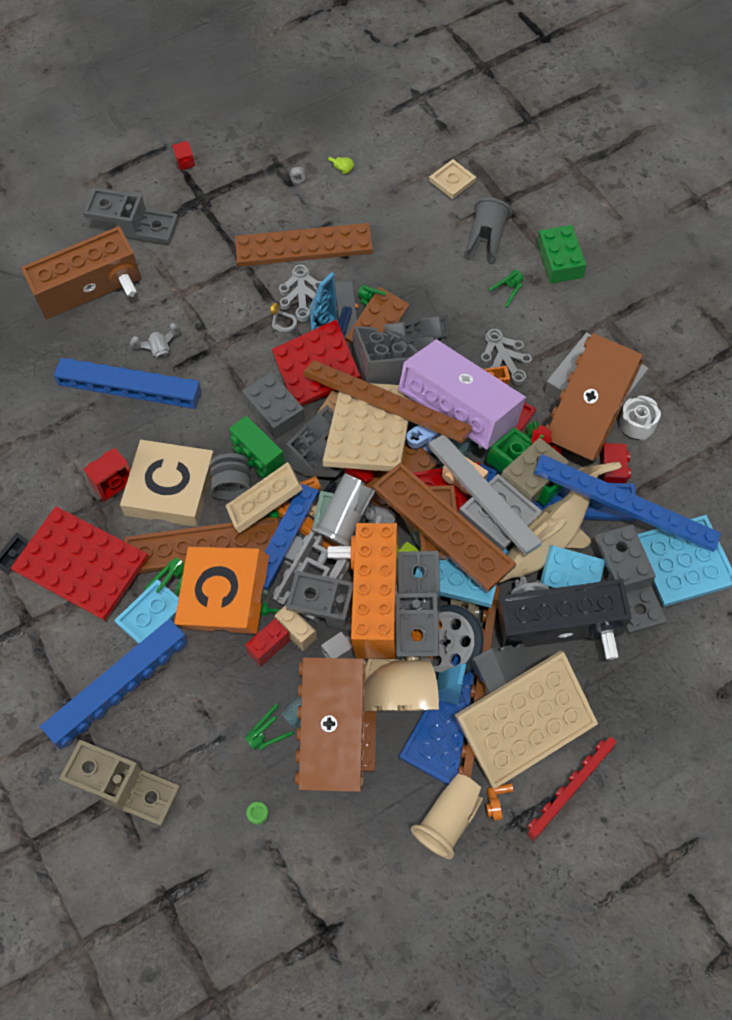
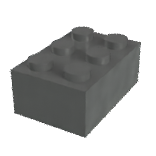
(273, 405)

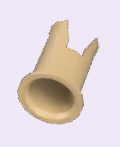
(449, 816)

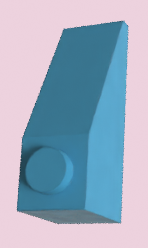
(451, 683)

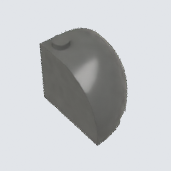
(380, 355)

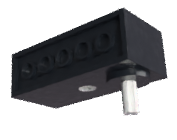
(565, 615)

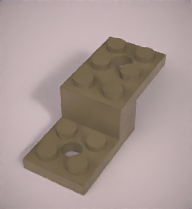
(521, 470)
(120, 783)

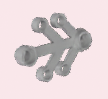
(300, 274)
(506, 355)

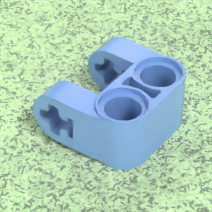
(424, 437)

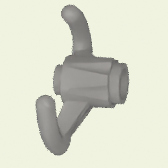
(157, 342)
(379, 514)

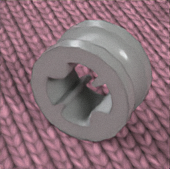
(297, 175)

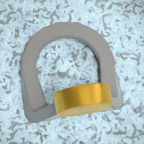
(275, 310)

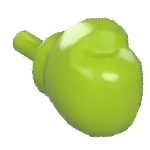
(343, 164)

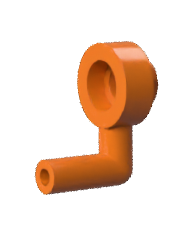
(494, 808)

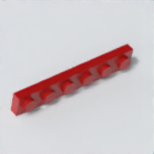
(564, 794)

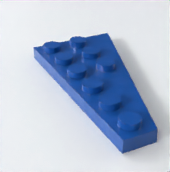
(438, 737)

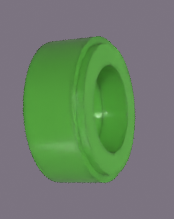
(257, 813)

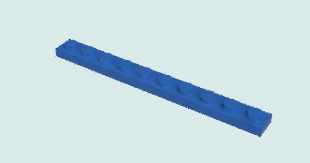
(627, 503)

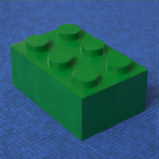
(561, 254)
(256, 446)

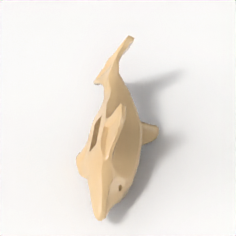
(558, 527)

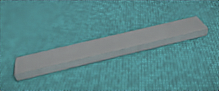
(485, 495)

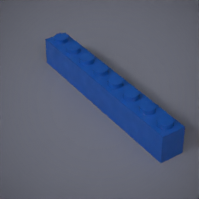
(128, 383)
(114, 684)

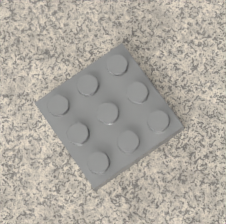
(486, 525)

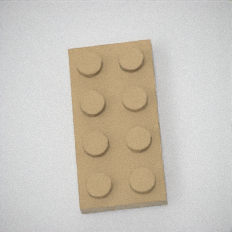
(263, 497)

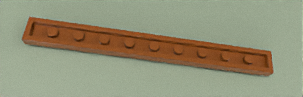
(389, 401)
(478, 690)

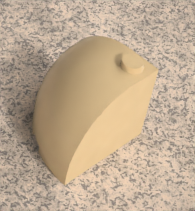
(402, 687)

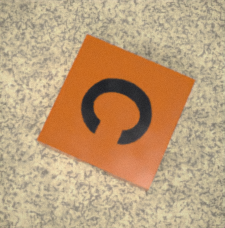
(222, 589)

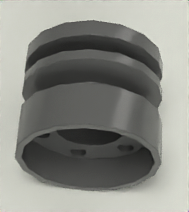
(229, 476)

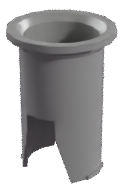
(344, 511)

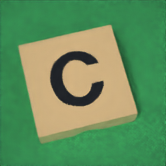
(167, 483)

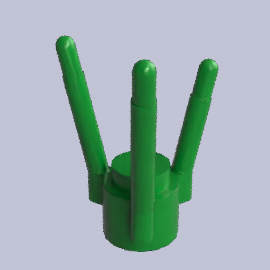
(512, 280)
(366, 293)
(175, 568)
(255, 736)

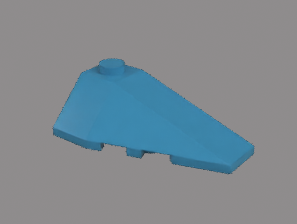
(324, 304)

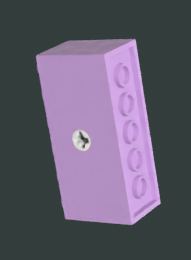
(463, 391)

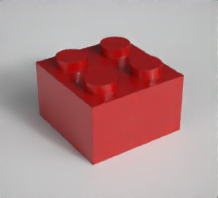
(108, 474)

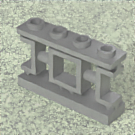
(302, 562)

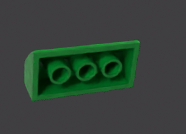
(509, 449)

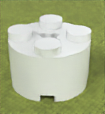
(639, 417)

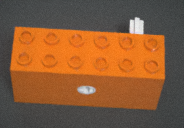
(374, 588)

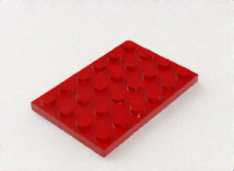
(80, 563)

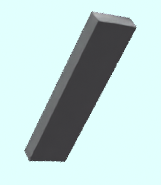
(345, 297)

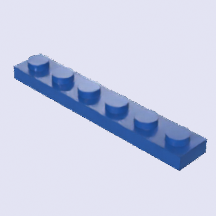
(288, 531)

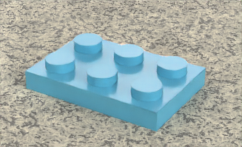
(570, 568)
(148, 612)

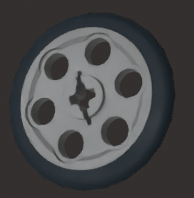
(469, 627)

